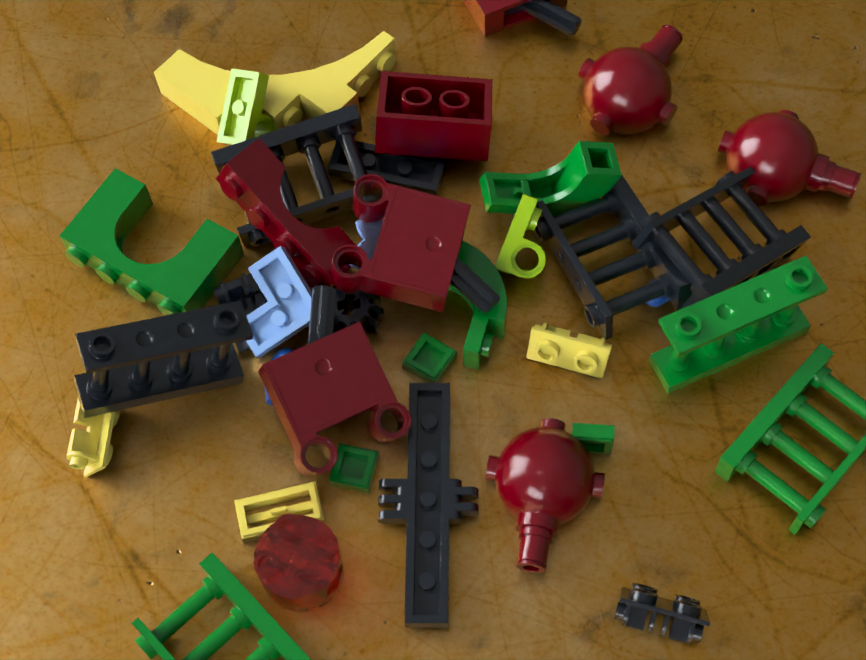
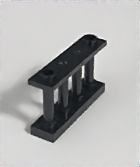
(307, 139)
(630, 212)
(755, 258)
(160, 358)

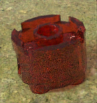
(299, 562)

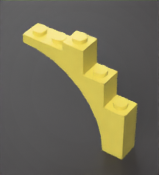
(203, 87)

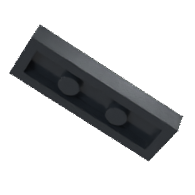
(401, 170)

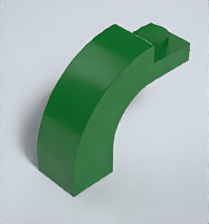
(575, 181)
(483, 325)

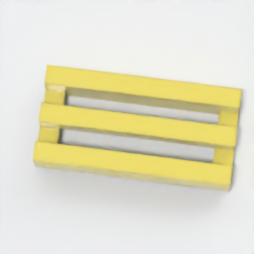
(274, 497)

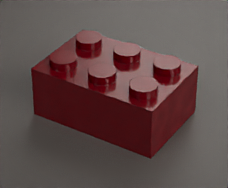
(434, 116)

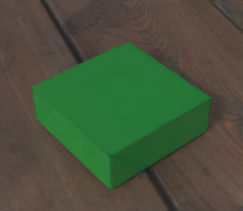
(429, 359)
(595, 437)
(354, 468)

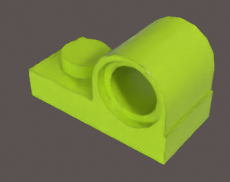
(243, 108)
(525, 218)

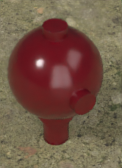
(631, 85)
(783, 159)
(543, 482)

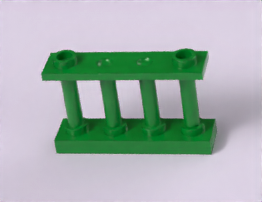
(736, 324)
(766, 429)
(244, 614)

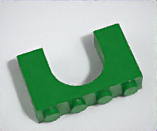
(176, 285)

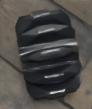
(364, 309)

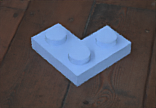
(287, 303)

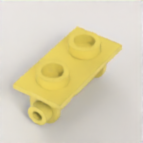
(579, 354)
(91, 448)

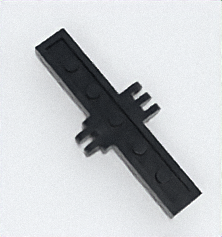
(427, 505)

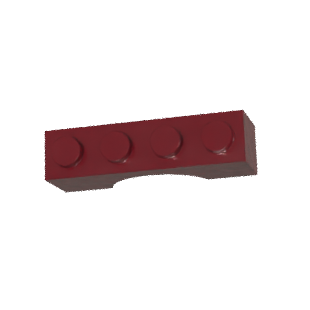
(254, 184)

